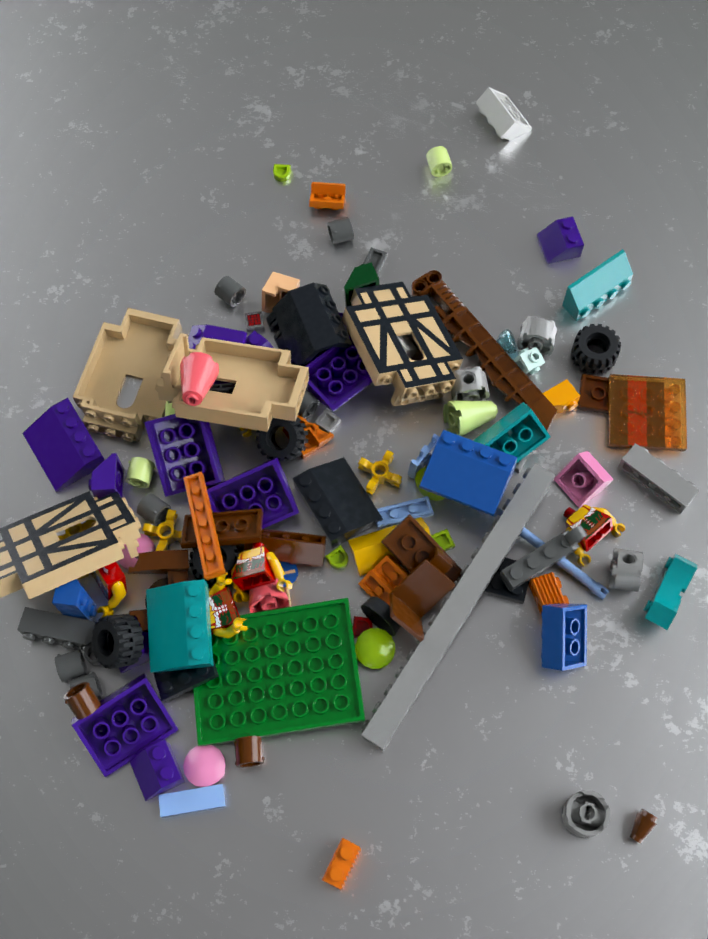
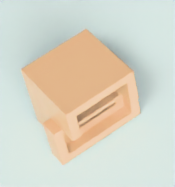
(276, 288)

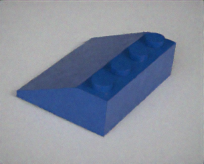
(468, 472)

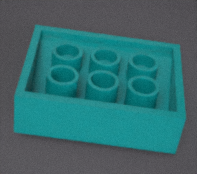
(179, 626)

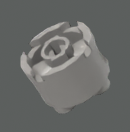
(539, 334)
(470, 385)
(626, 570)
(586, 814)

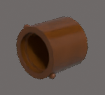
(82, 700)
(248, 751)

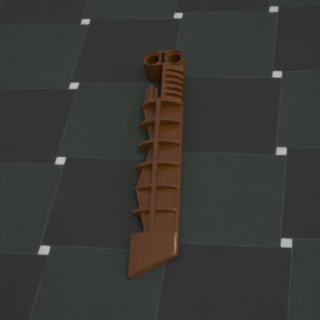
(498, 365)

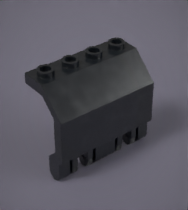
(307, 323)

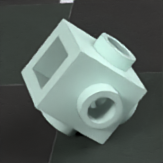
(529, 360)

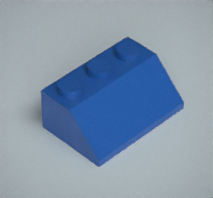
(74, 601)
(564, 636)

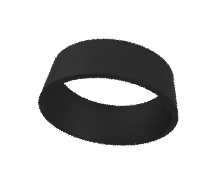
(379, 614)

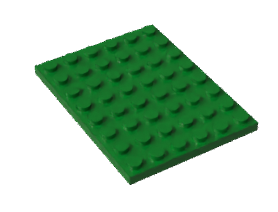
(282, 675)

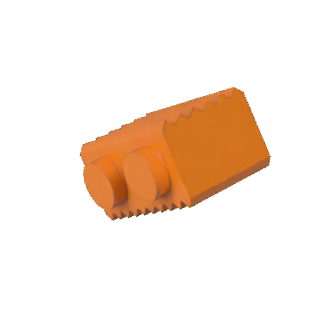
(547, 590)
(341, 864)

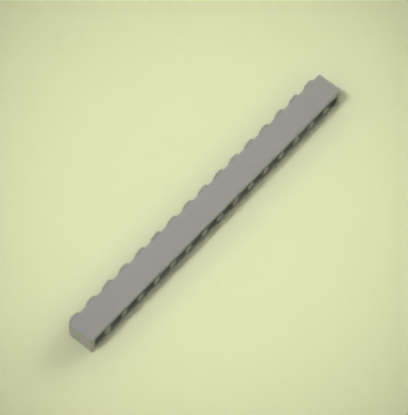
(457, 607)

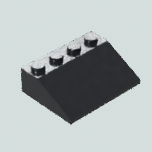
(337, 501)

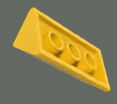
(369, 550)

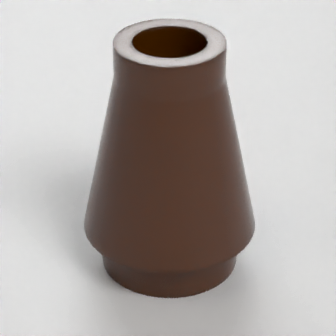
(643, 825)

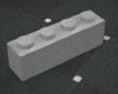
(658, 478)

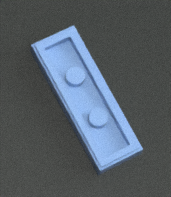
(396, 513)
(191, 800)

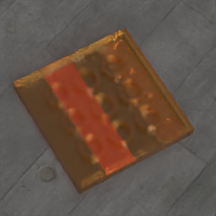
(647, 412)

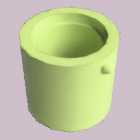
(439, 161)
(140, 472)

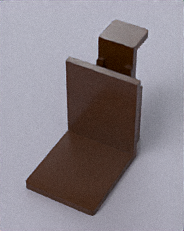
(420, 593)

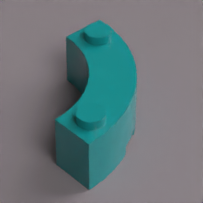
(666, 600)

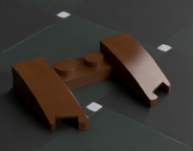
(170, 562)

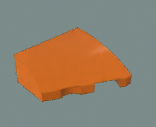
(316, 437)

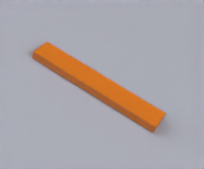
(204, 526)

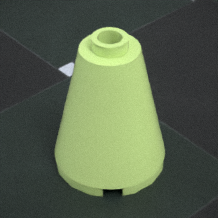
(468, 415)

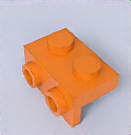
(327, 195)

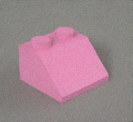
(583, 478)

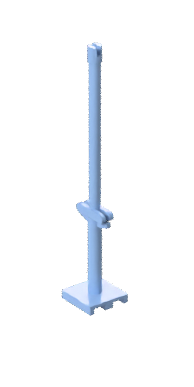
(596, 588)

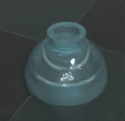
(507, 341)

